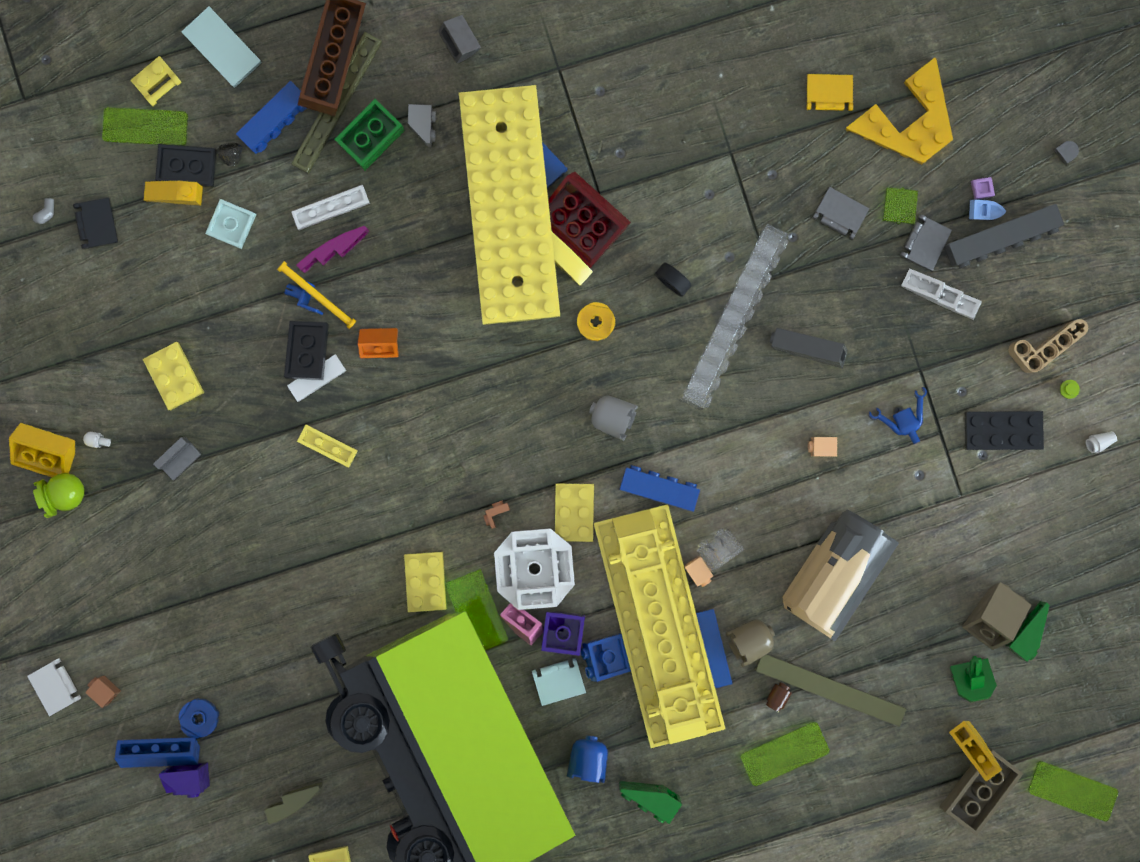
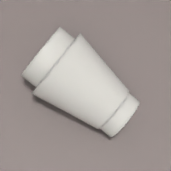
(1100, 441)

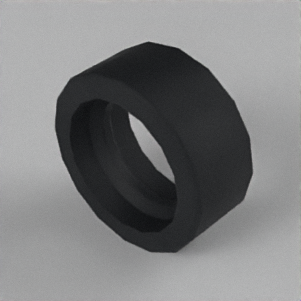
(673, 279)

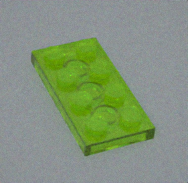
(472, 595)

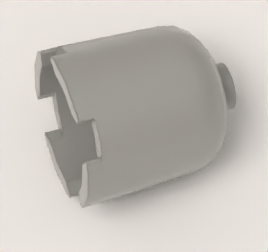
(613, 416)

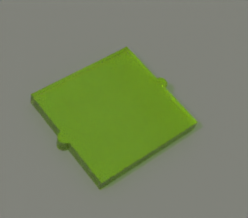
(900, 205)

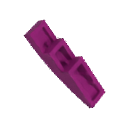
(341, 244)

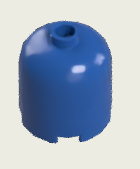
(588, 760)

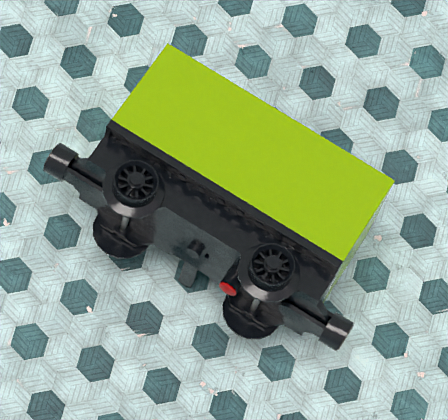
(445, 747)

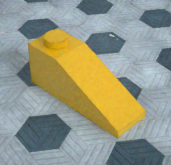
(173, 192)
(975, 749)

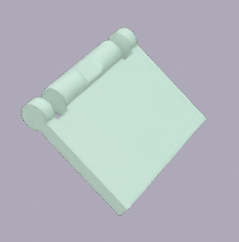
(559, 682)

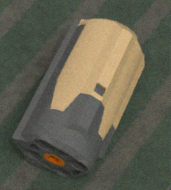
(838, 573)

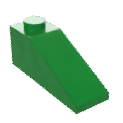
(1030, 633)

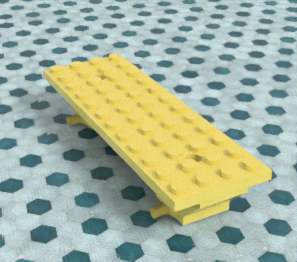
(509, 205)
(659, 626)

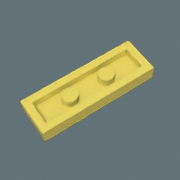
(327, 446)

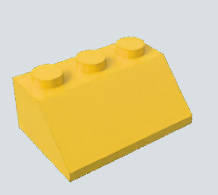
(41, 450)

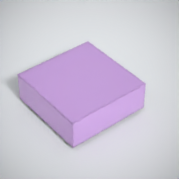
(982, 188)

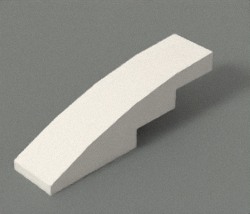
(941, 294)

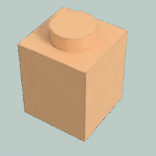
(823, 446)
(698, 571)

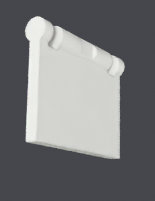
(53, 687)

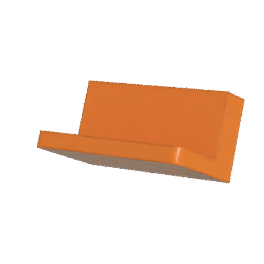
(378, 343)

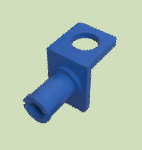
(302, 295)

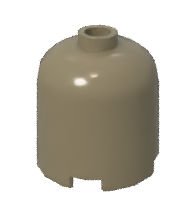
(751, 641)

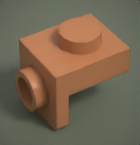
(498, 508)

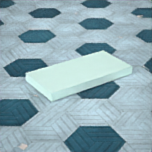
(221, 47)

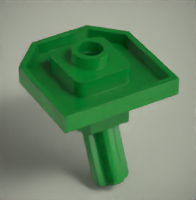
(974, 679)

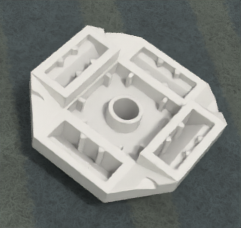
(532, 590)

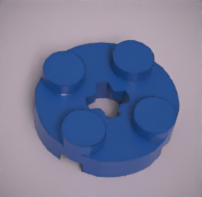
(209, 715)

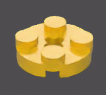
(590, 312)

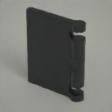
(95, 223)

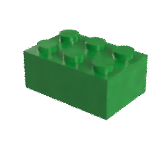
(369, 134)

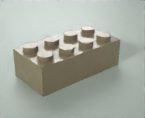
(976, 800)

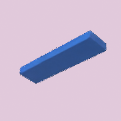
(714, 648)

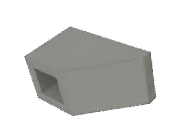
(421, 122)

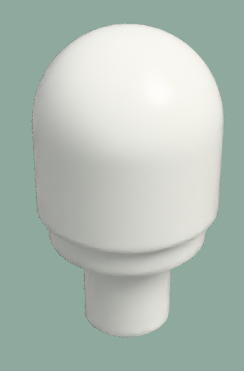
(96, 440)

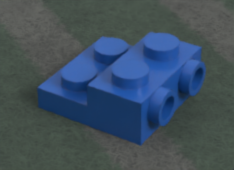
(605, 658)

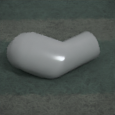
(46, 213)

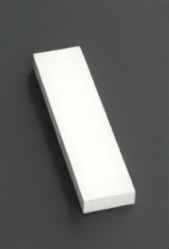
(330, 207)

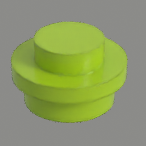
(1069, 389)

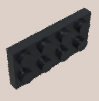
(1004, 430)

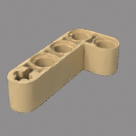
(1051, 343)

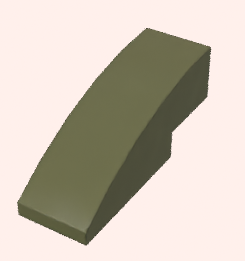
(291, 802)

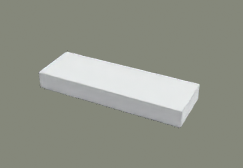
(302, 388)

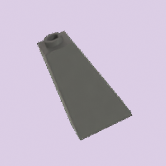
(809, 347)

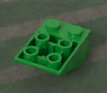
(652, 797)

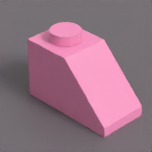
(522, 624)

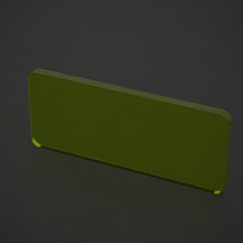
(145, 126)
(785, 753)
(1073, 791)

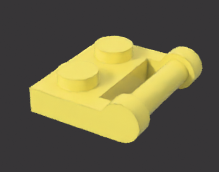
(152, 76)

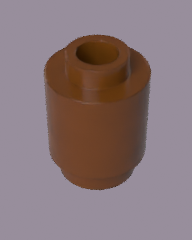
(778, 696)

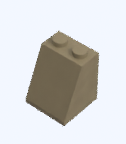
(997, 616)

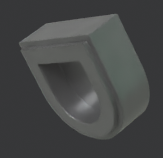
(1067, 151)

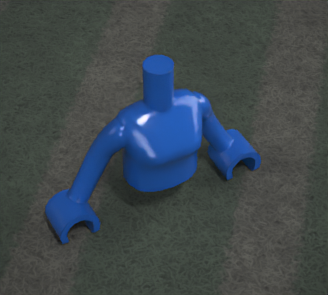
(905, 420)

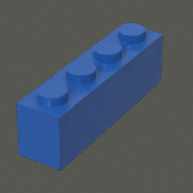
(271, 118)
(660, 489)
(157, 752)

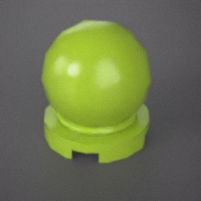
(60, 493)

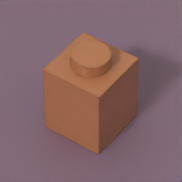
(102, 691)

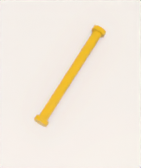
(317, 295)

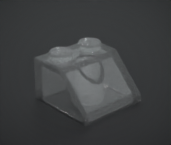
(719, 549)

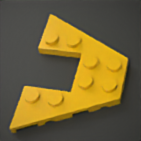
(923, 136)

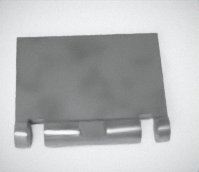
(841, 212)
(926, 242)

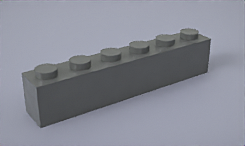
(1004, 235)

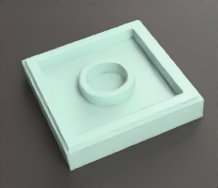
(230, 224)

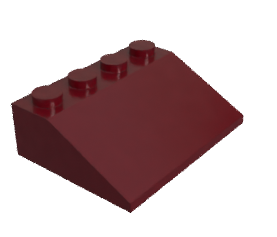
(584, 219)

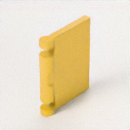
(829, 91)

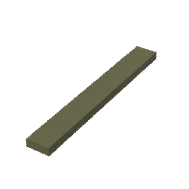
(326, 123)
(831, 689)

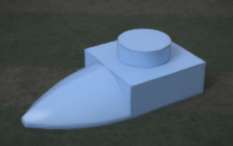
(985, 210)

